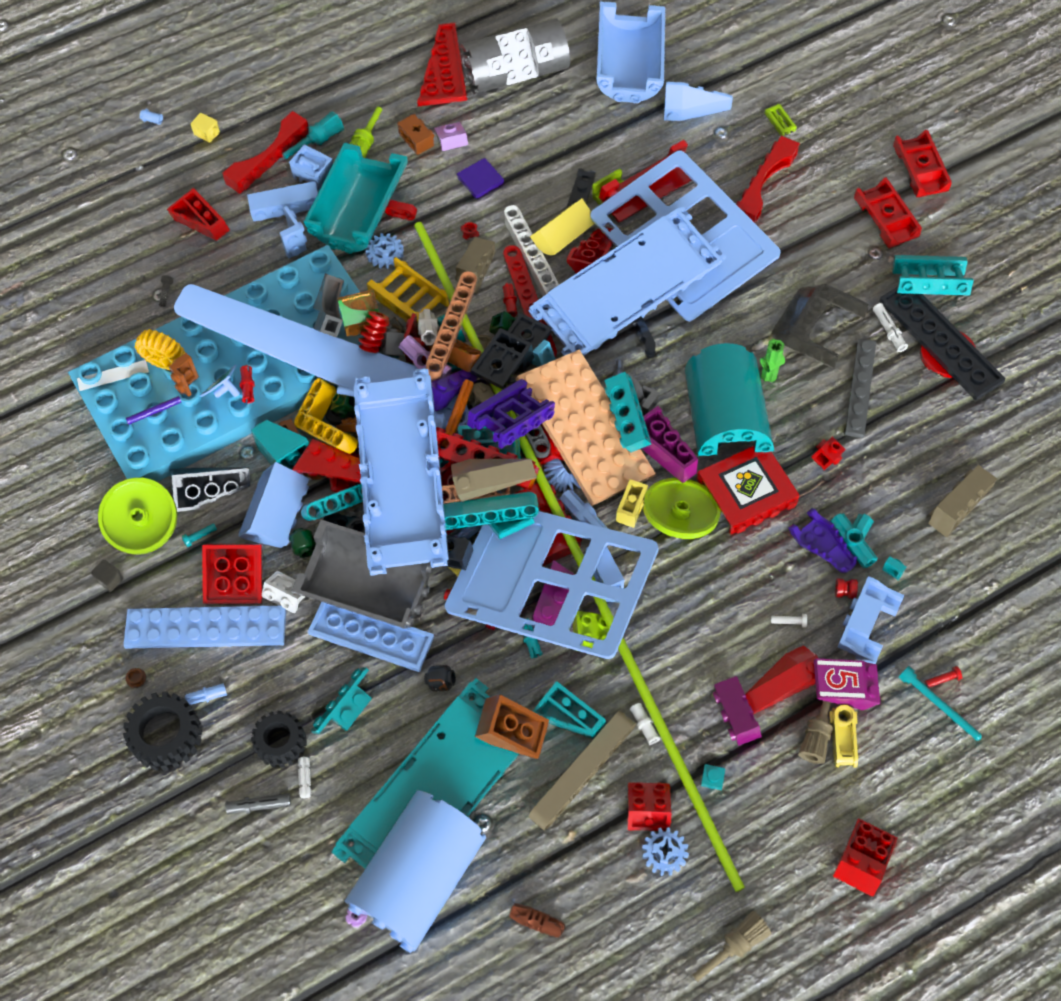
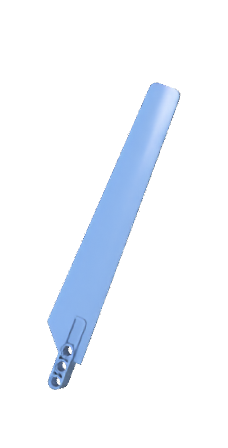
(293, 342)

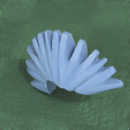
(559, 475)

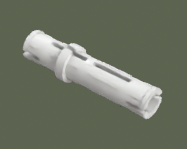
(893, 332)

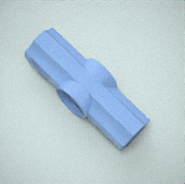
(579, 510)

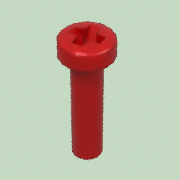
(954, 674)

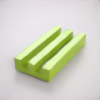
(777, 120)

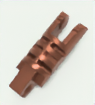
(537, 920)

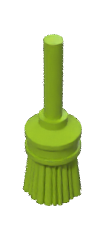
(364, 136)

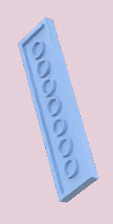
(205, 627)

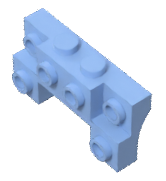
(864, 615)

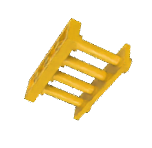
(391, 300)

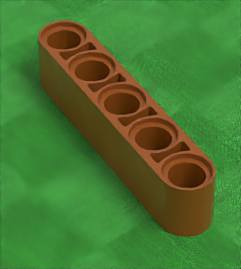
(462, 354)

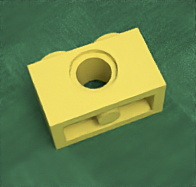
(631, 503)

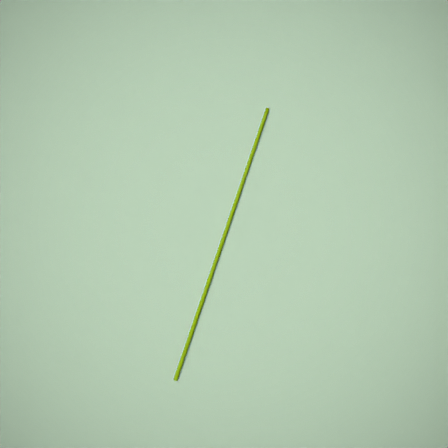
(602, 605)

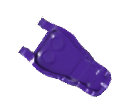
(824, 540)

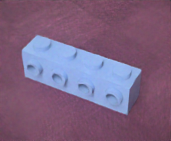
(271, 202)

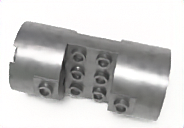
(515, 55)

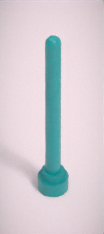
(910, 677)

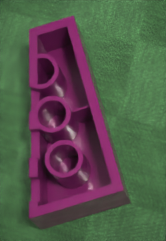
(668, 447)

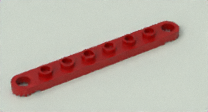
(523, 284)

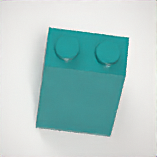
(279, 443)

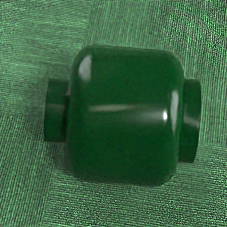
(302, 542)

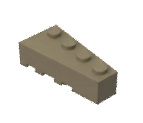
(961, 500)

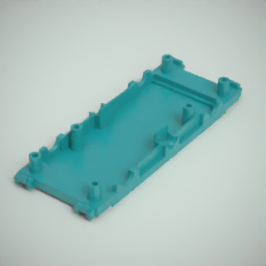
(451, 769)

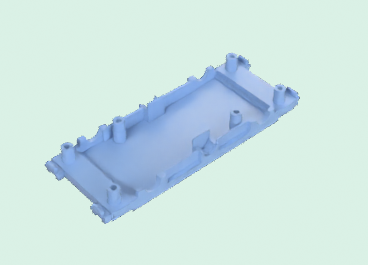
(627, 282)
(400, 473)

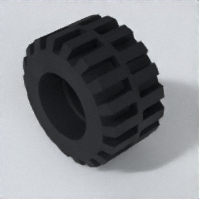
(271, 725)

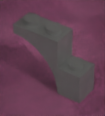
(328, 307)

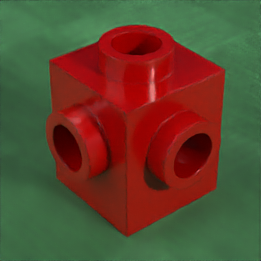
(828, 453)

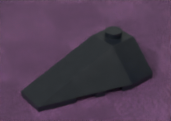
(203, 485)

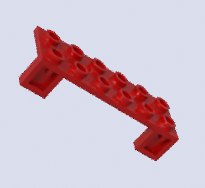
(665, 185)

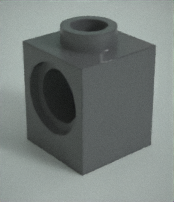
(391, 343)

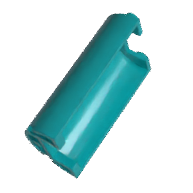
(353, 199)
(727, 399)

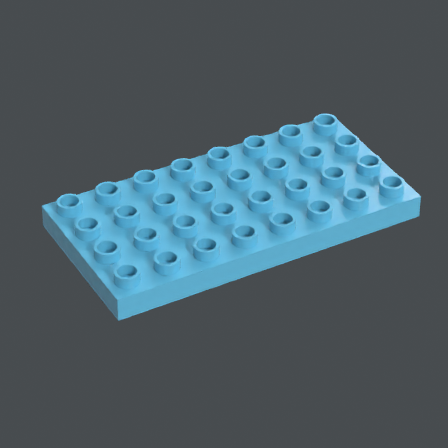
(209, 423)

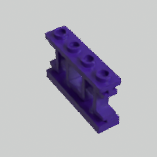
(505, 401)

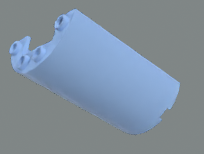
(630, 53)
(416, 869)

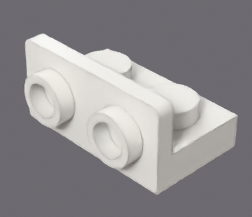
(278, 590)

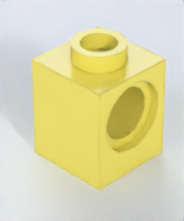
(205, 127)

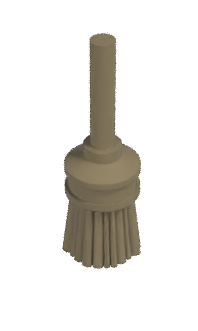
(817, 737)
(737, 942)

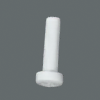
(790, 620)

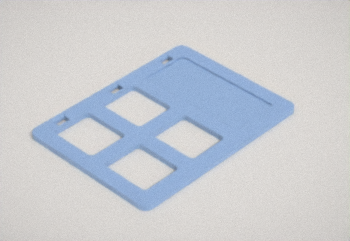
(737, 236)
(507, 568)

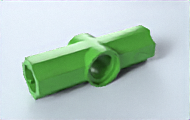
(772, 360)

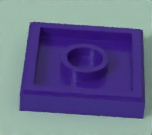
(480, 178)

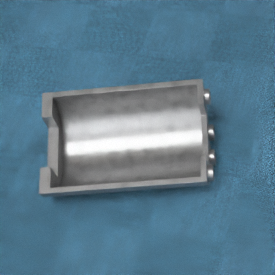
(342, 579)

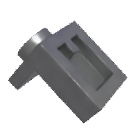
(650, 400)

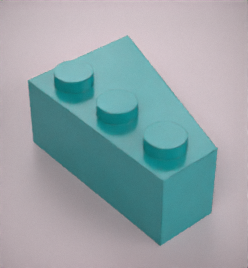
(569, 712)

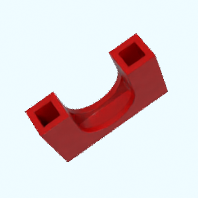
(559, 546)

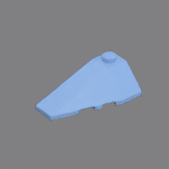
(688, 102)

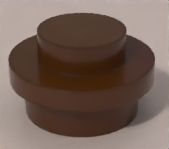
(135, 677)

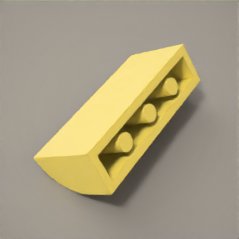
(563, 228)

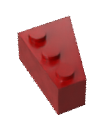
(198, 215)

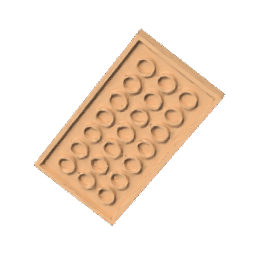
(585, 428)

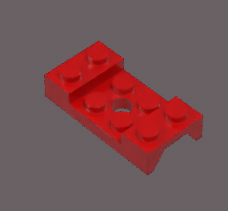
(926, 177)
(894, 226)

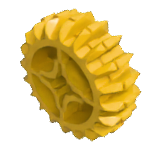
(158, 348)

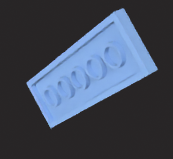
(371, 636)

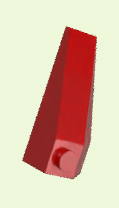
(589, 250)
(786, 678)

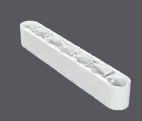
(531, 254)

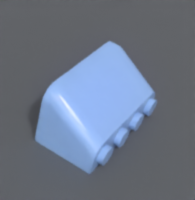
(274, 506)

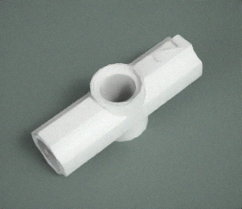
(427, 326)

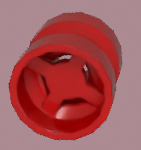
(846, 588)

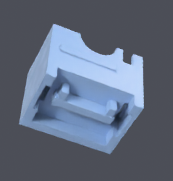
(310, 166)

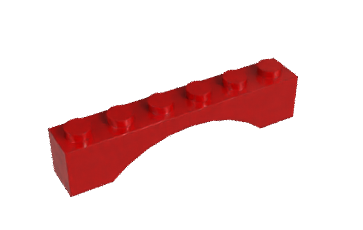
(781, 156)
(244, 173)

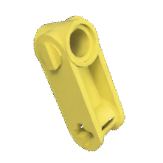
(844, 736)

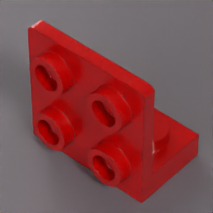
(649, 806)

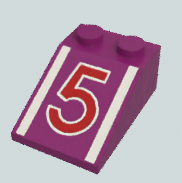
(847, 682)

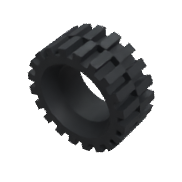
(175, 750)

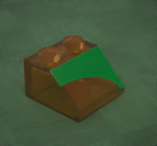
(355, 310)

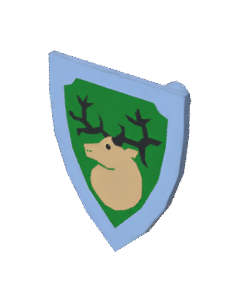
(227, 385)

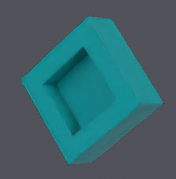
(894, 568)
(713, 777)

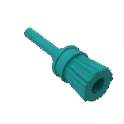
(319, 133)

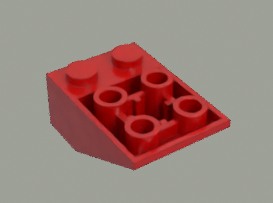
(865, 857)

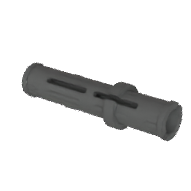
(260, 803)

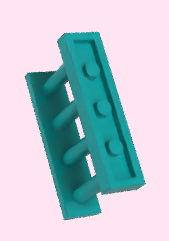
(932, 266)

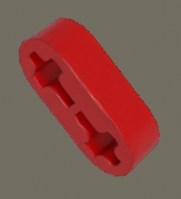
(401, 210)

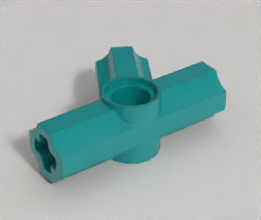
(857, 532)

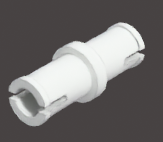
(645, 723)

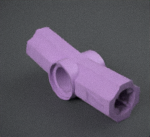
(416, 352)

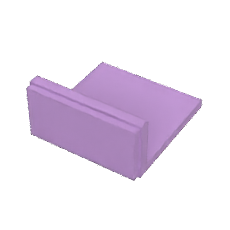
(451, 136)

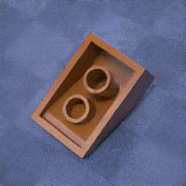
(511, 726)

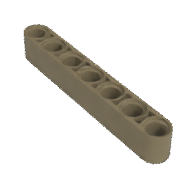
(582, 770)

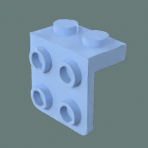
(293, 238)

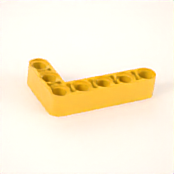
(313, 411)

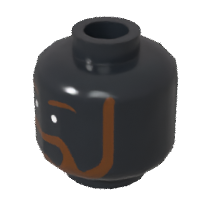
(440, 678)

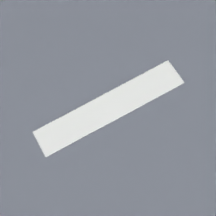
(115, 374)

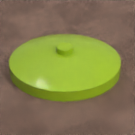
(681, 508)
(137, 516)

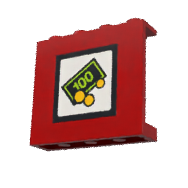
(749, 488)

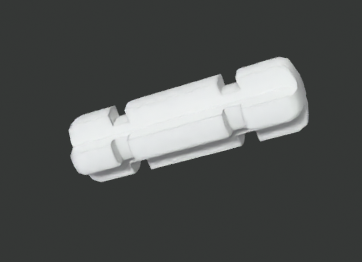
(304, 777)

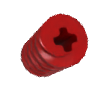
(374, 332)

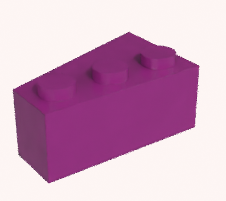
(551, 599)
(736, 711)

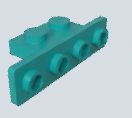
(346, 706)

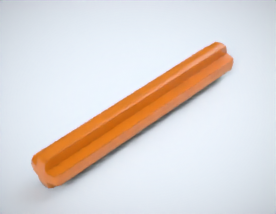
(458, 409)

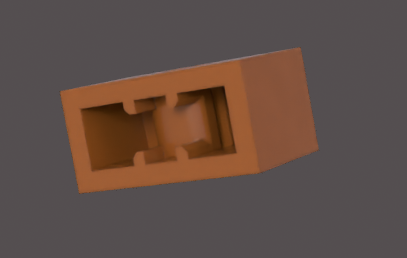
(416, 134)

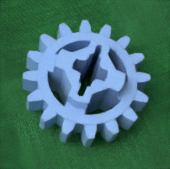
(384, 250)
(657, 850)

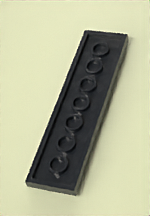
(943, 342)

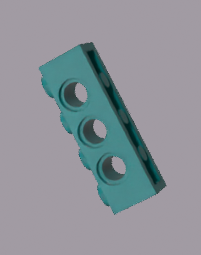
(639, 436)

